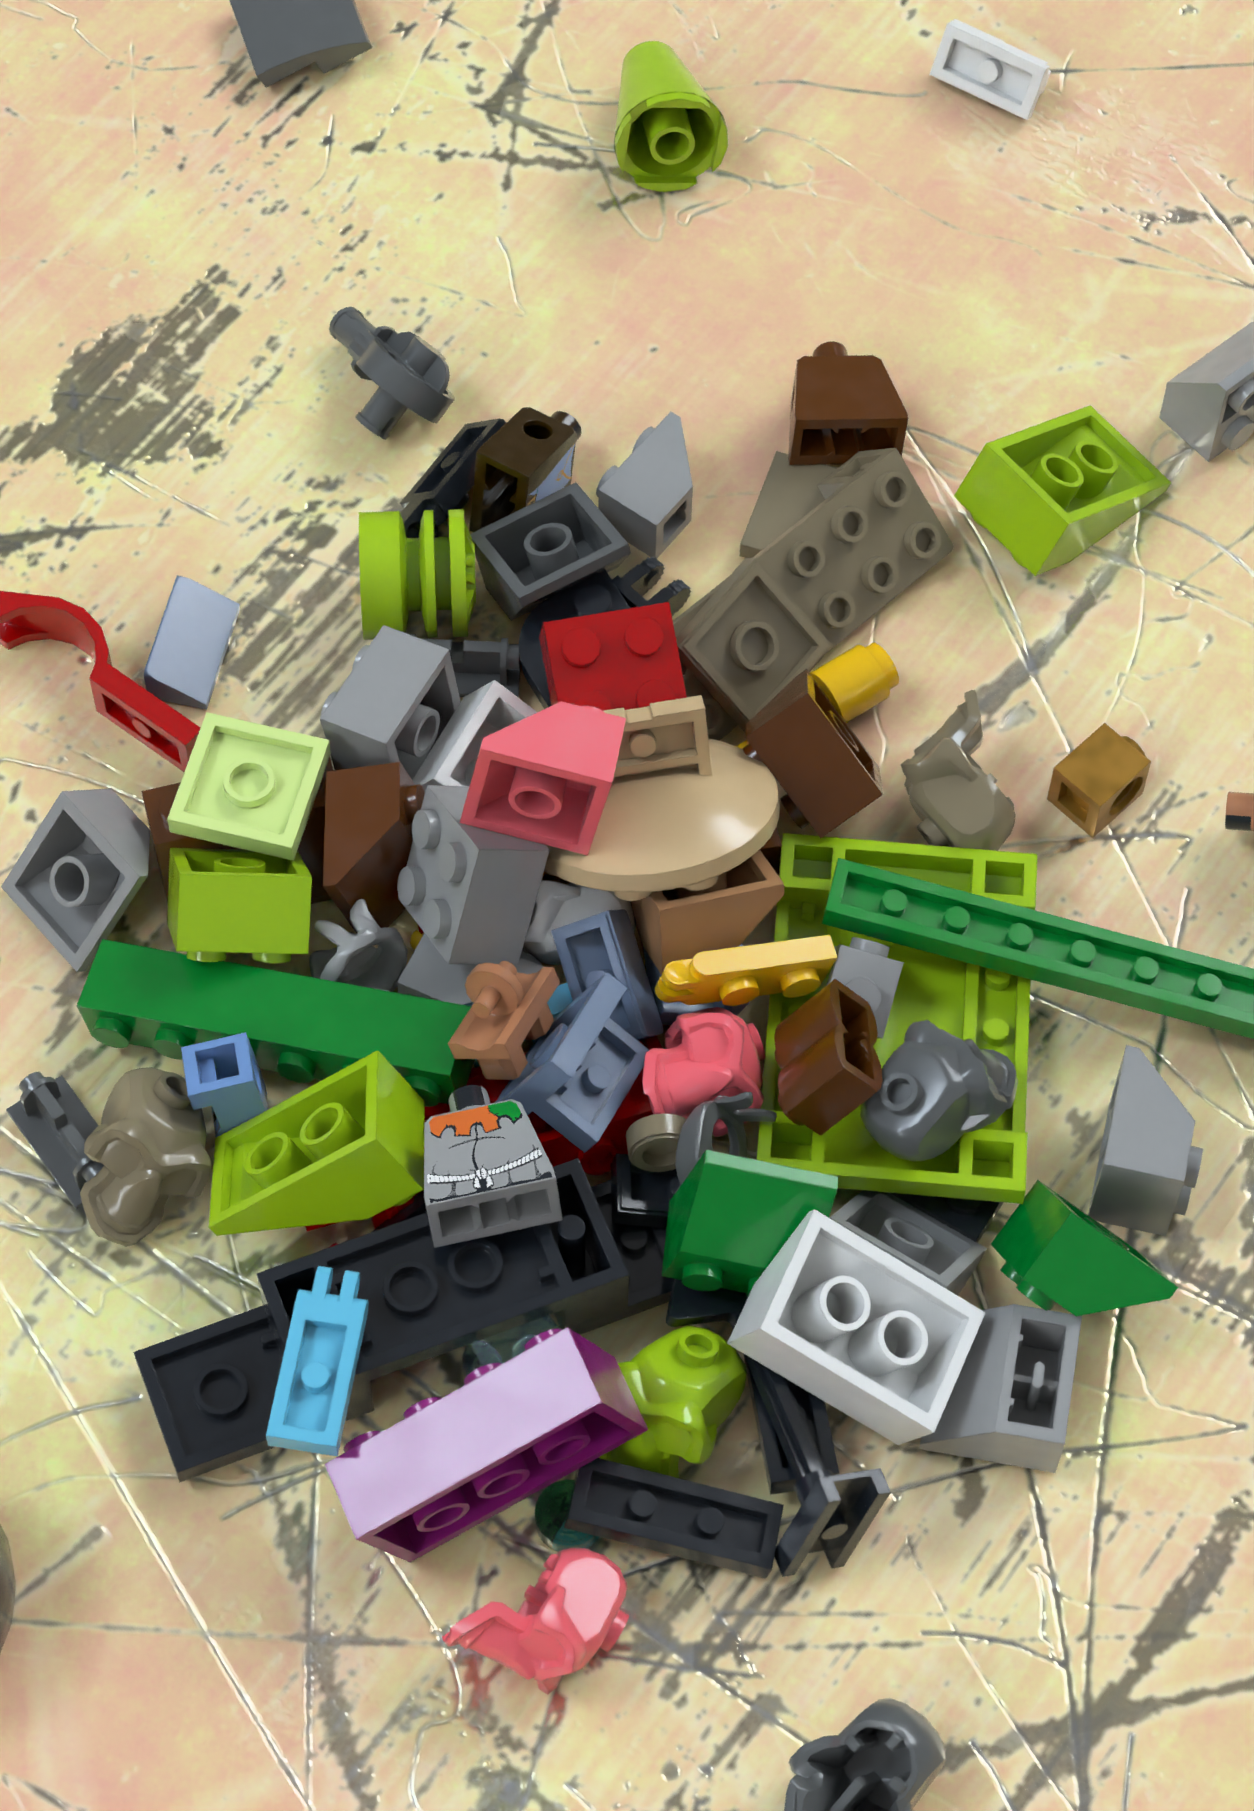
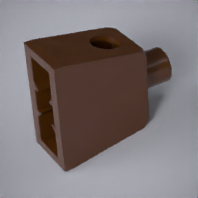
(842, 407)

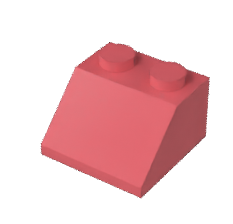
(546, 776)

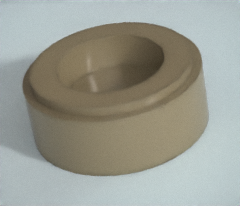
(654, 1142)

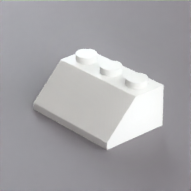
(858, 1329)

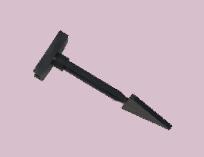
(833, 1507)

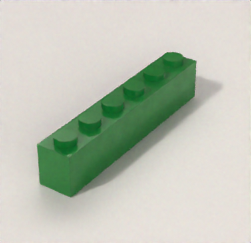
(293, 1021)

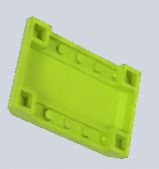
(947, 992)

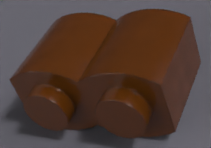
(827, 1058)

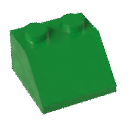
(736, 1219)
(1074, 1260)

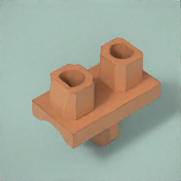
(503, 1015)

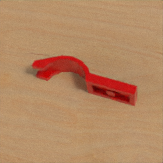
(115, 695)

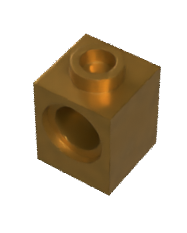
(1099, 779)

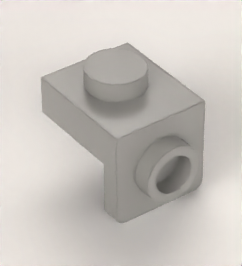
(869, 974)

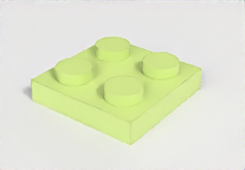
(249, 786)

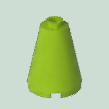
(665, 121)

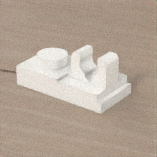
(990, 69)

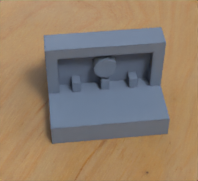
(580, 1067)

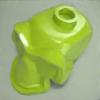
(684, 1393)

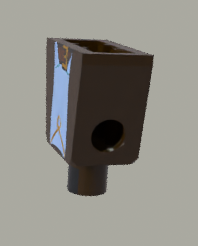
(522, 464)

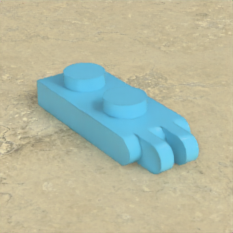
(318, 1366)

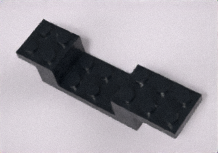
(221, 1380)

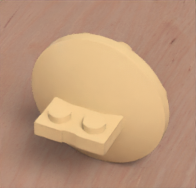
(675, 807)

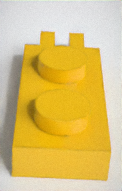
(748, 971)

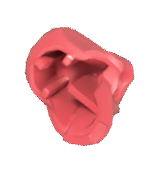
(704, 1058)
(557, 1625)

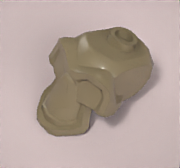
(951, 791)
(148, 1150)

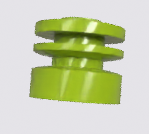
(415, 573)

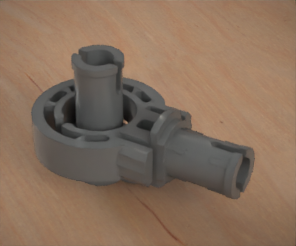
(402, 366)

